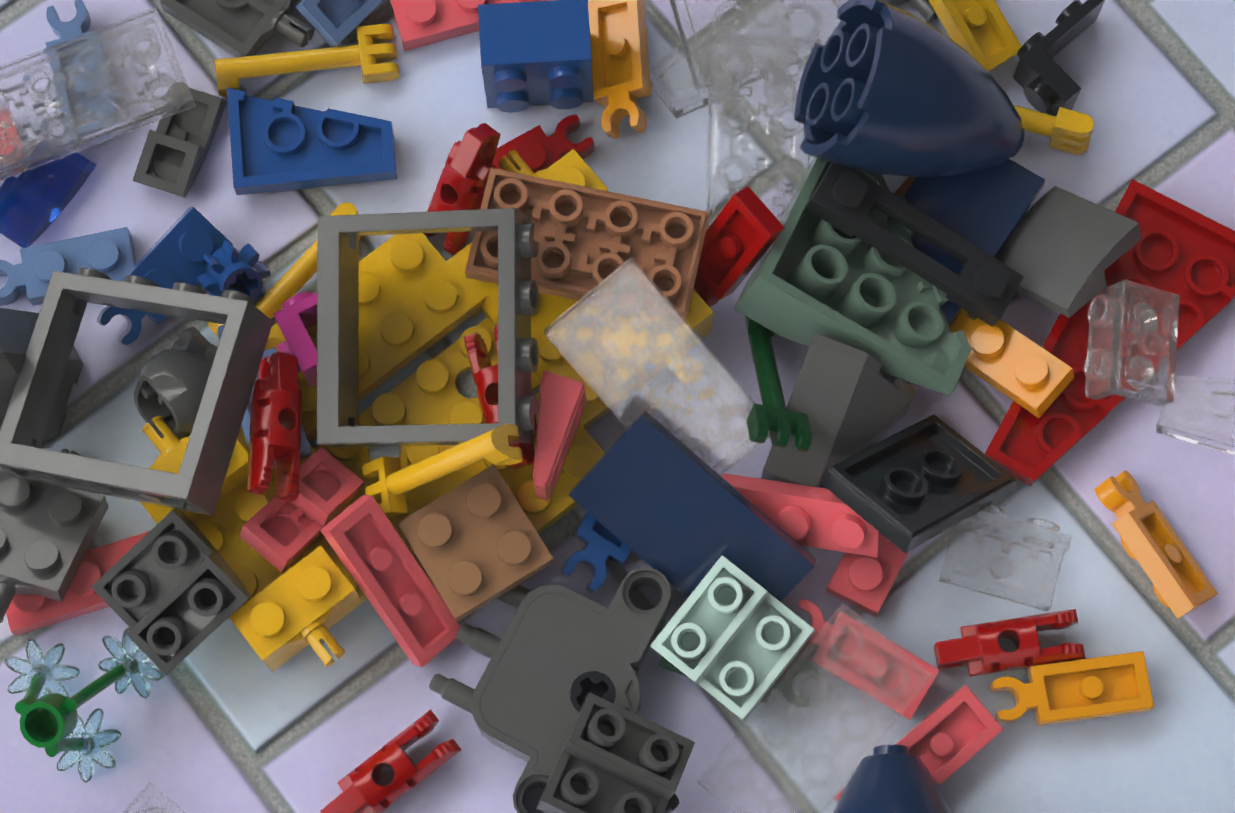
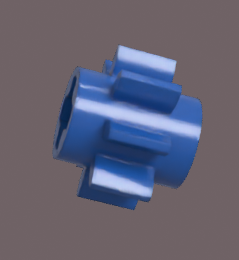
(234, 271)

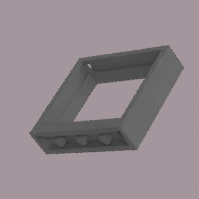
(340, 321)
(218, 417)

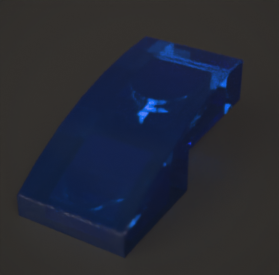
(40, 196)

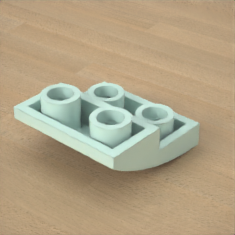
(733, 638)

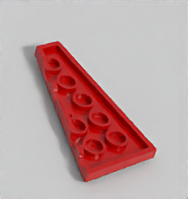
(1176, 254)

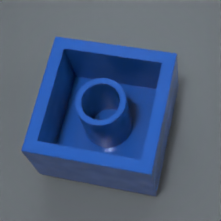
(536, 54)

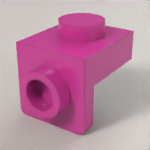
(293, 320)

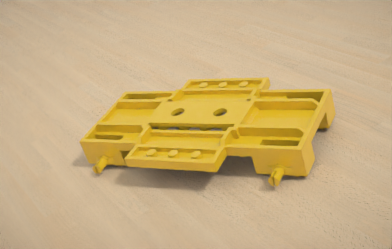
(404, 308)

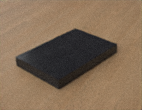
(918, 482)

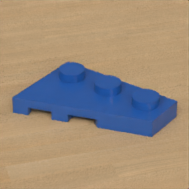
(303, 148)

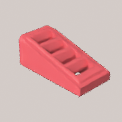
(559, 415)

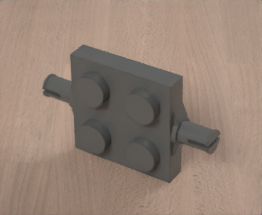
(240, 24)
(43, 536)

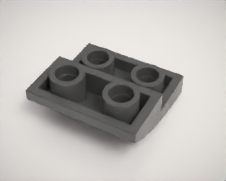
(1066, 248)
(172, 590)
(615, 763)

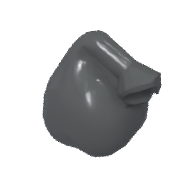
(175, 382)

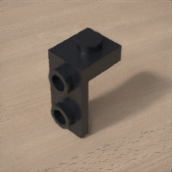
(1042, 79)

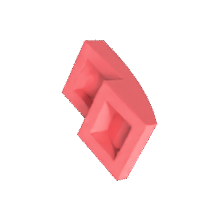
(288, 528)

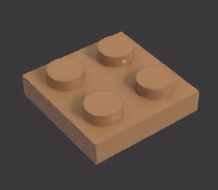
(475, 543)

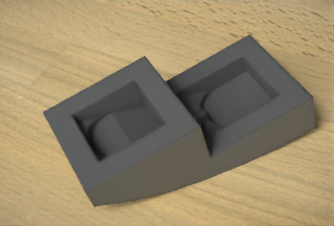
(180, 145)

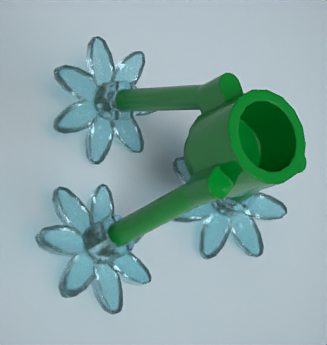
(52, 718)

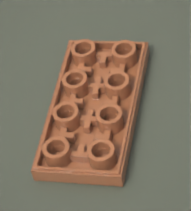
(591, 234)

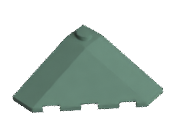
(853, 294)

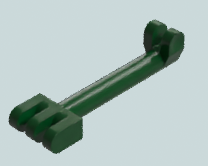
(772, 414)

